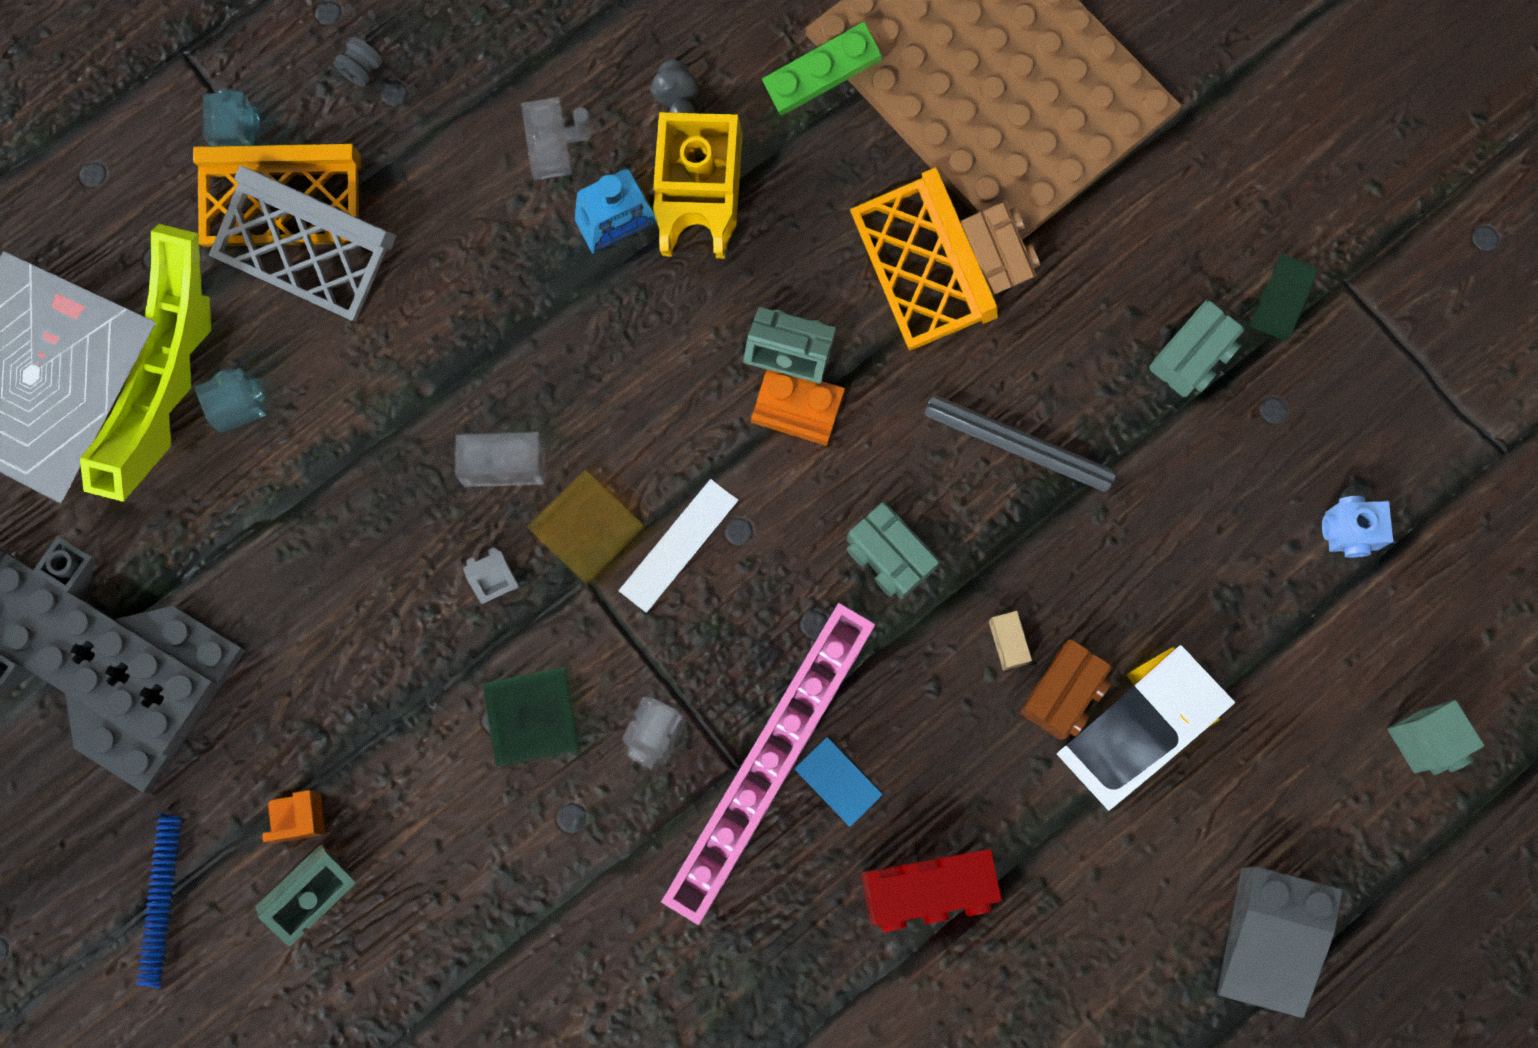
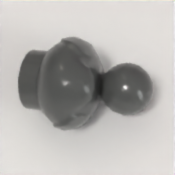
(675, 87)

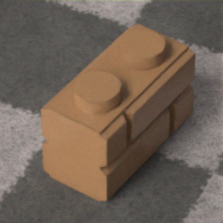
(1000, 248)

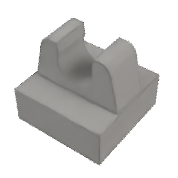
(490, 576)

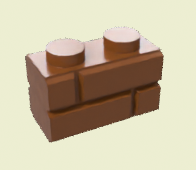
(1066, 691)

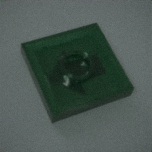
(531, 717)

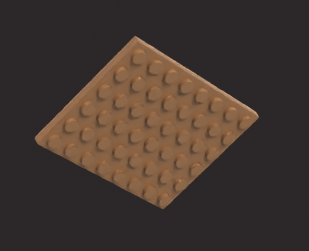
(1004, 94)

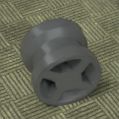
(357, 61)

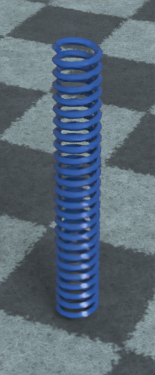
(157, 934)

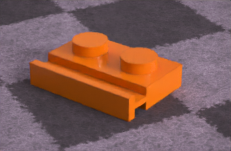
(797, 406)

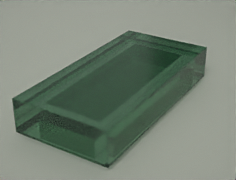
(1284, 297)

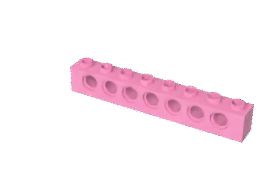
(768, 764)

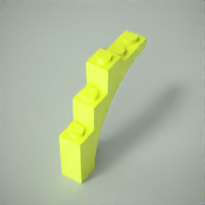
(139, 423)

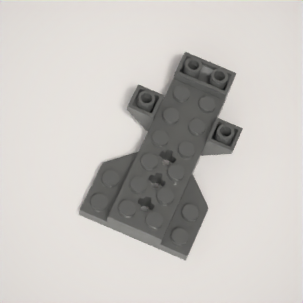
(114, 723)

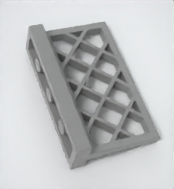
(315, 212)

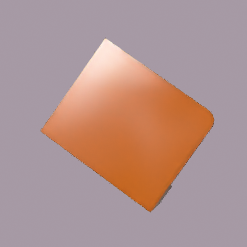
(295, 817)

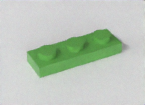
(822, 69)

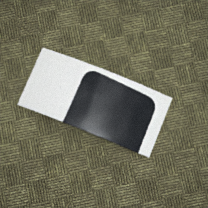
(1145, 728)

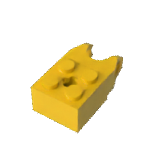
(695, 191)

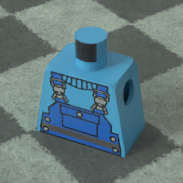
(612, 210)

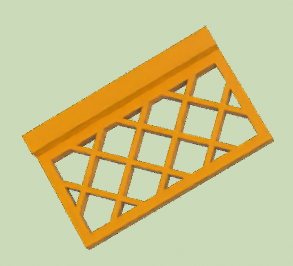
(275, 161)
(958, 257)

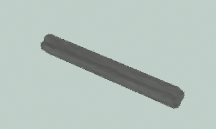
(1020, 443)

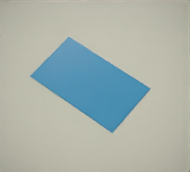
(838, 782)

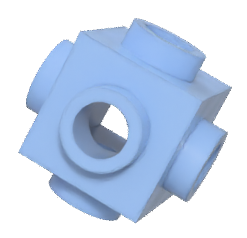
(1357, 526)

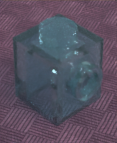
(229, 119)
(231, 399)

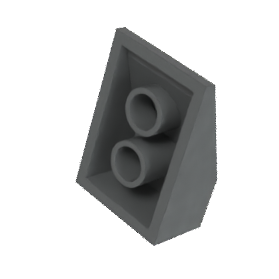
(1278, 940)

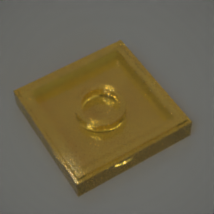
(585, 527)

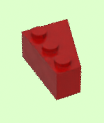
(931, 890)

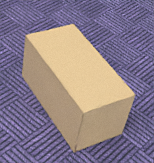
(1010, 640)

